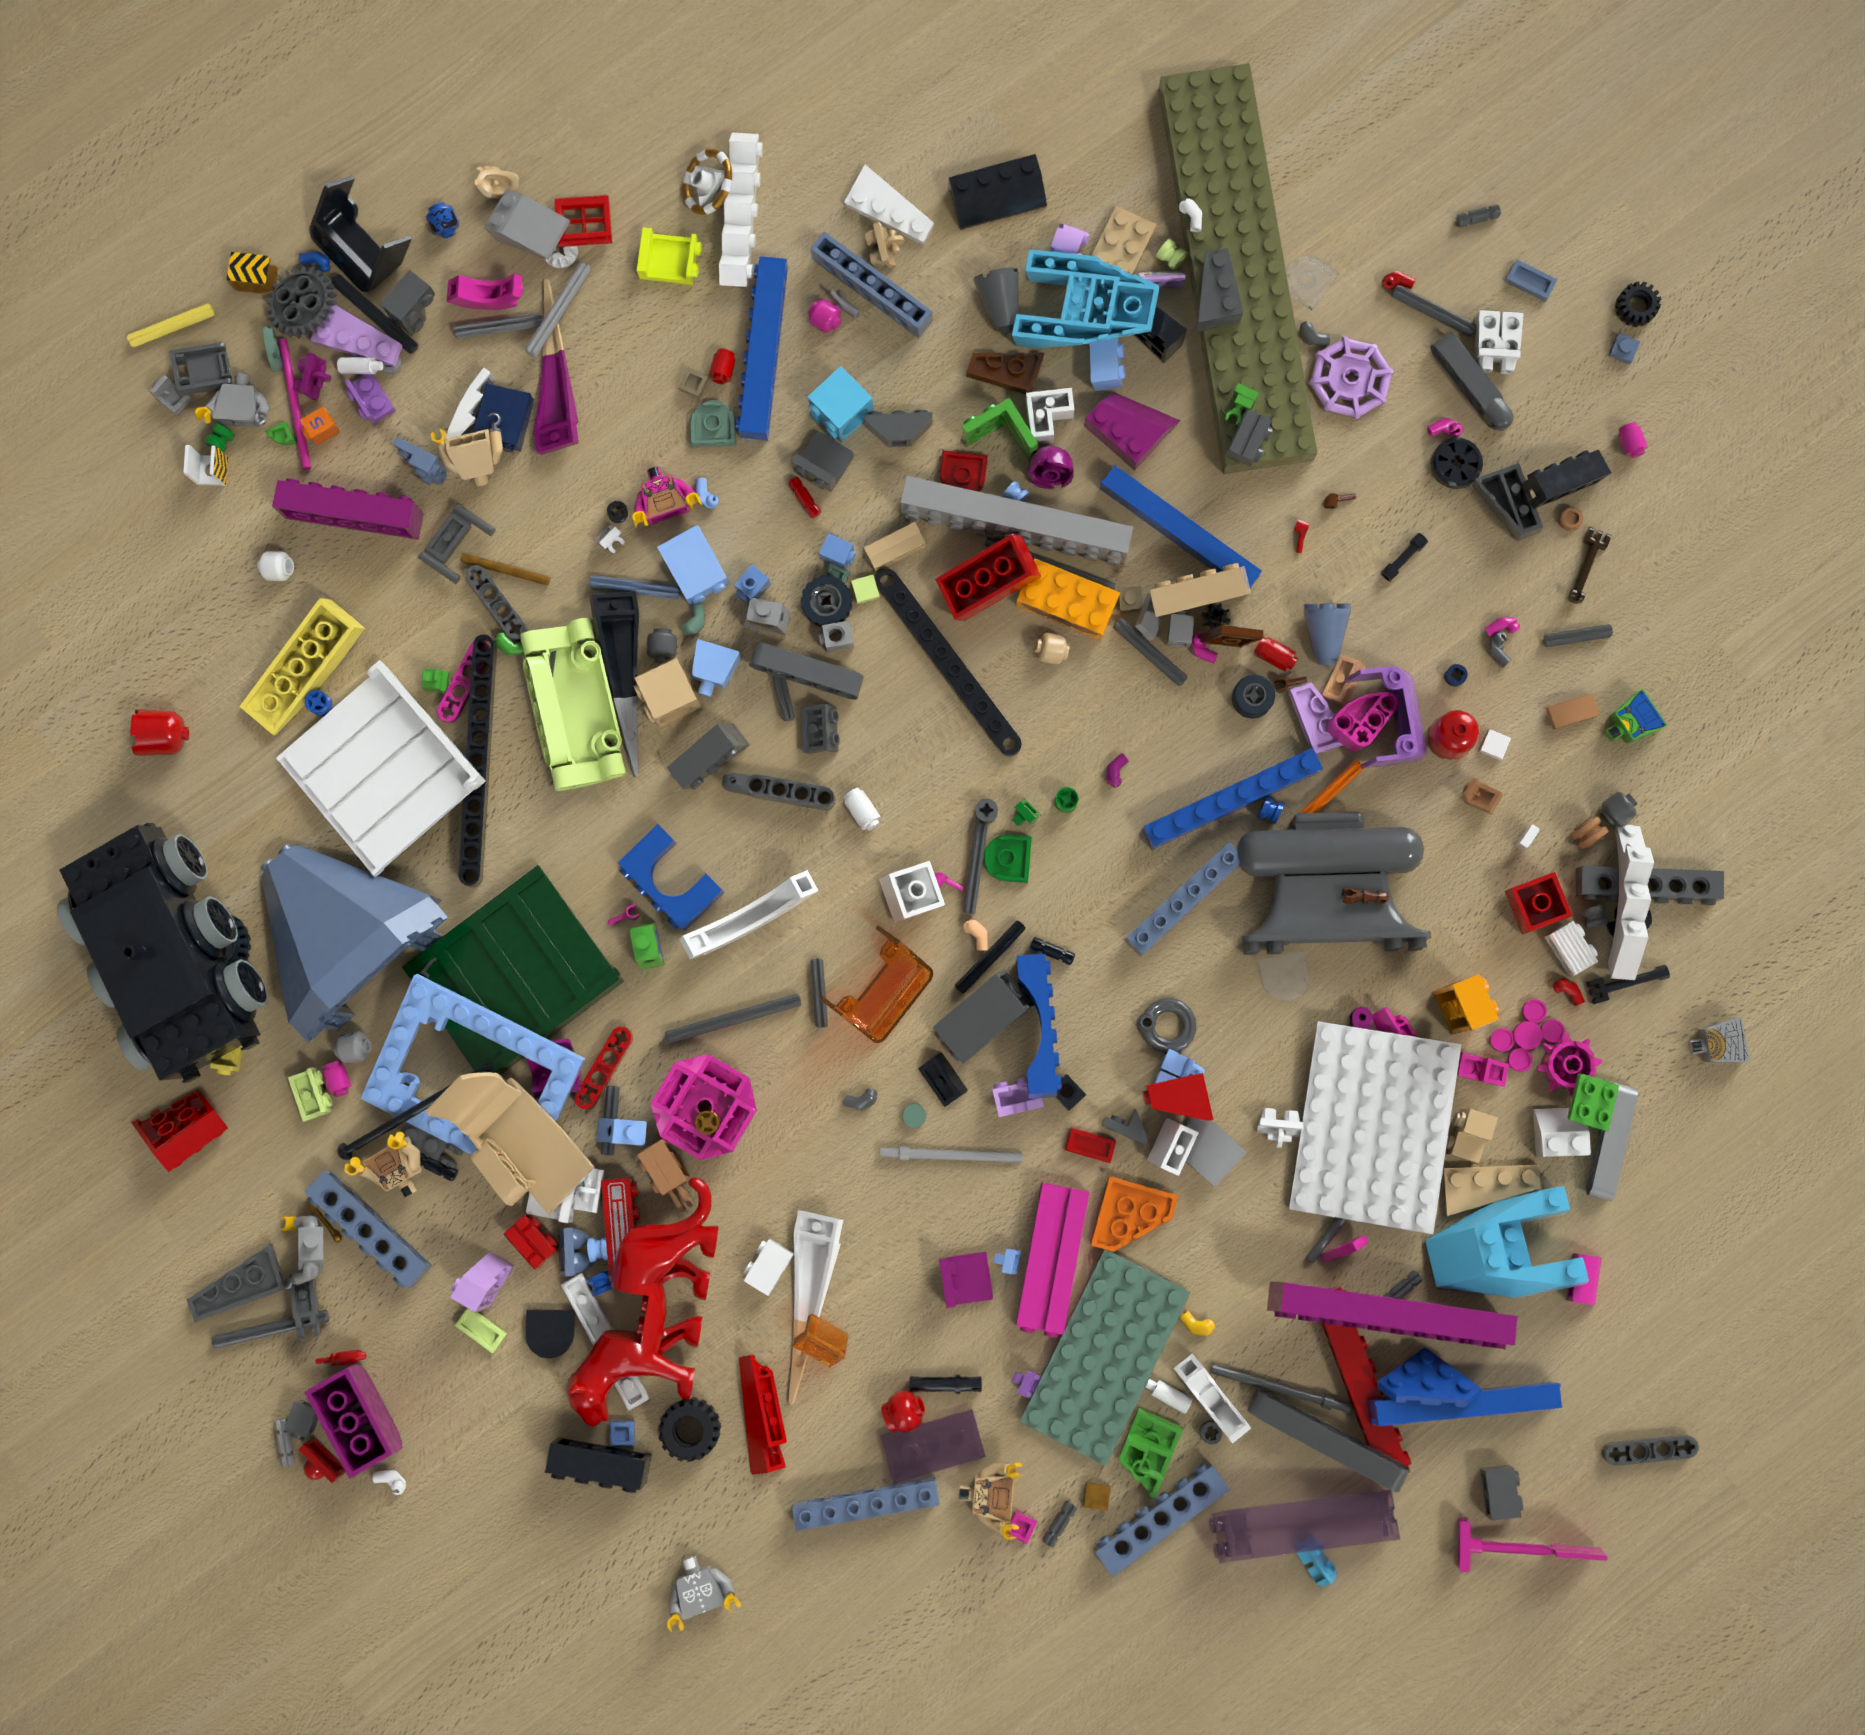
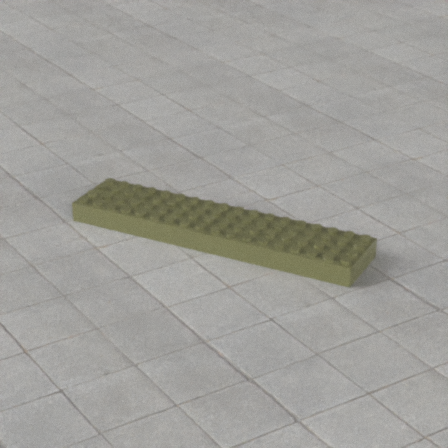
(1224, 170)

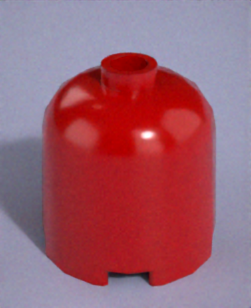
(157, 732)
(1453, 735)

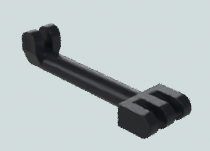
(1603, 989)

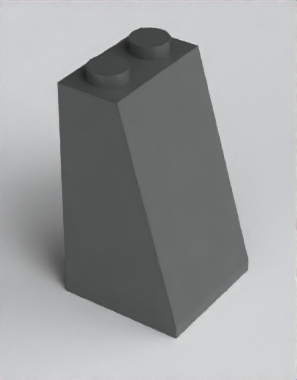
(982, 1016)

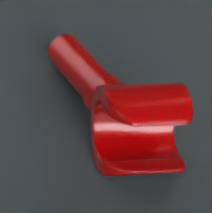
(1302, 528)

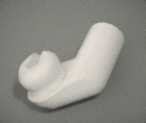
(1190, 207)
(391, 1477)

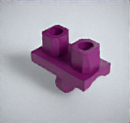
(313, 376)

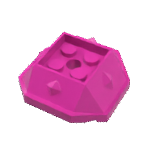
(680, 1099)

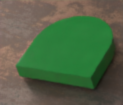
(1009, 858)

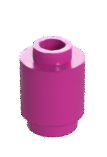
(1632, 440)
(336, 1078)

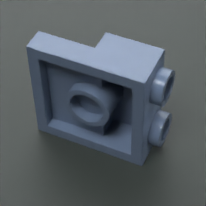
(425, 464)

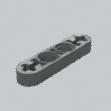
(494, 604)
(1650, 1452)

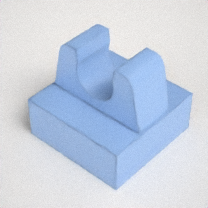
(1009, 1260)

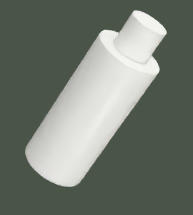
(358, 365)
(1169, 1395)

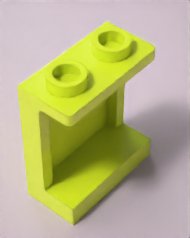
(668, 257)

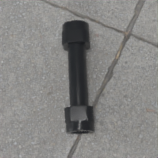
(1416, 544)

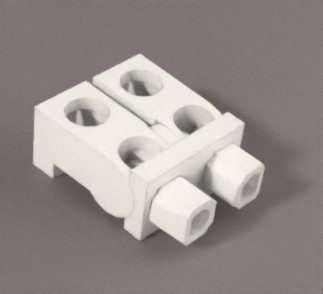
(1498, 340)

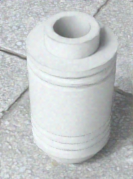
(862, 809)

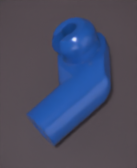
(317, 258)

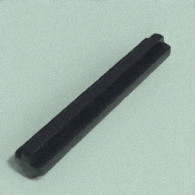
(990, 956)

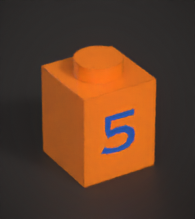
(319, 426)

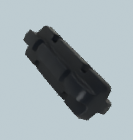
(1052, 951)
(437, 1167)

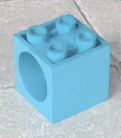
(840, 404)

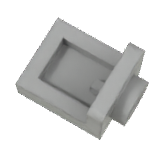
(165, 392)

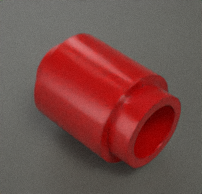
(722, 366)

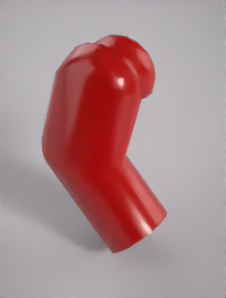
(1397, 278)

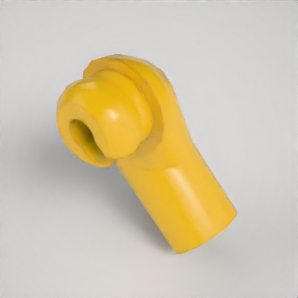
(1197, 1327)

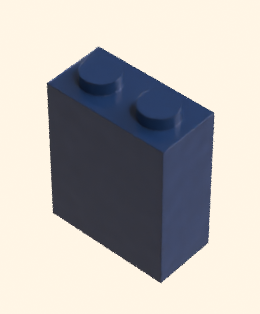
(515, 412)

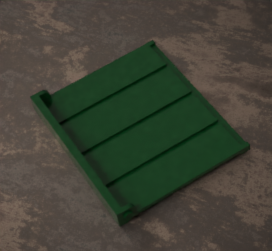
(522, 961)

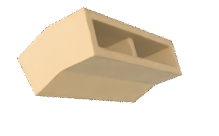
(894, 546)

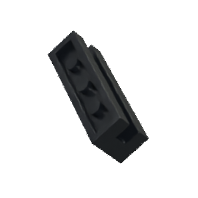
(1566, 478)

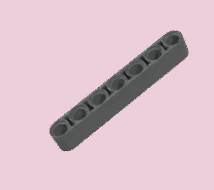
(1328, 1440)

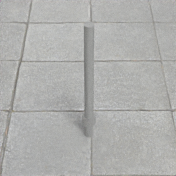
(905, 1153)

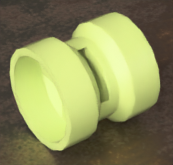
(1170, 253)

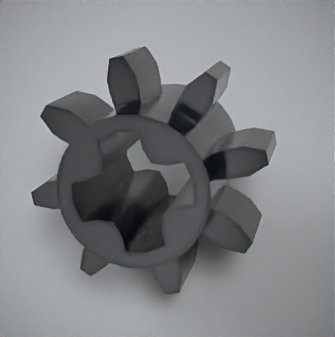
(1217, 611)

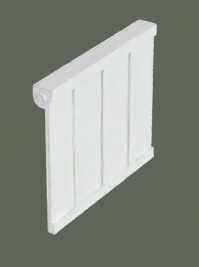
(380, 769)

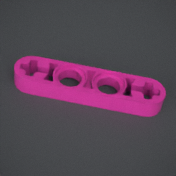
(459, 680)

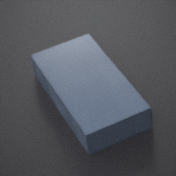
(1531, 280)

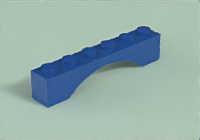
(1032, 978)

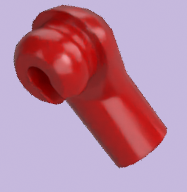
(1571, 988)

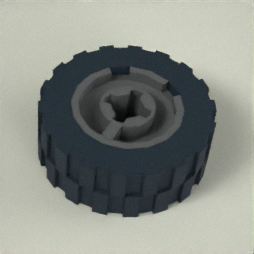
(823, 588)

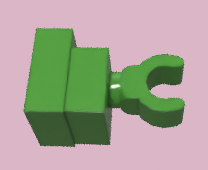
(1244, 400)
(435, 680)

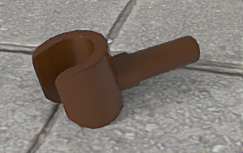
(1332, 500)
(1287, 683)

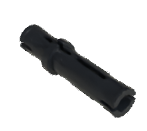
(946, 1384)

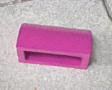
(1588, 1292)

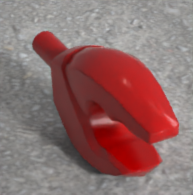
(342, 1358)

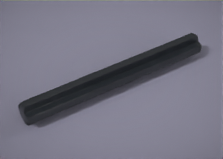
(374, 313)

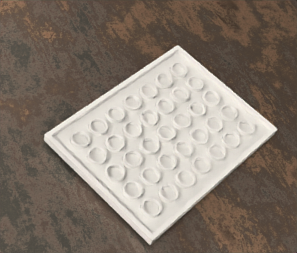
(1375, 1127)

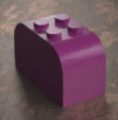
(355, 1419)

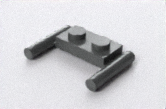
(448, 539)

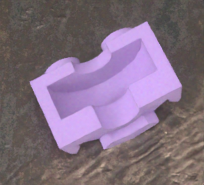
(1069, 239)
(1014, 1098)

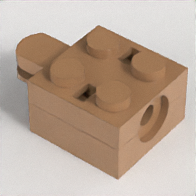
(666, 1172)

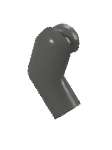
(1311, 336)

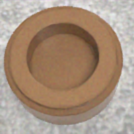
(1570, 519)

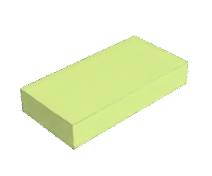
(481, 1329)

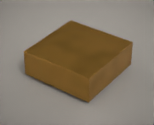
(1097, 1496)

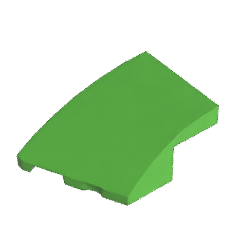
(1150, 1449)

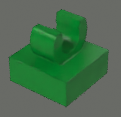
(1026, 813)

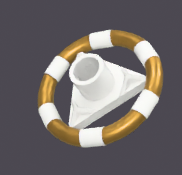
(707, 182)

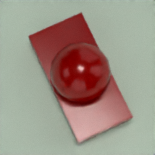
(320, 1462)

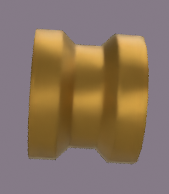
(704, 1124)

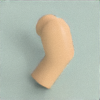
(978, 932)

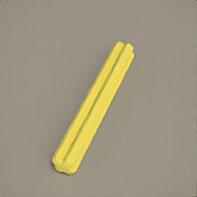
(170, 325)

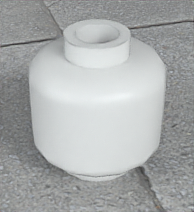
(275, 566)

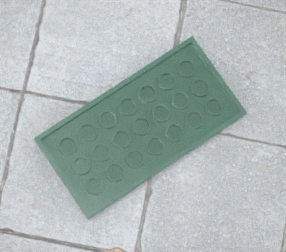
(1105, 1357)

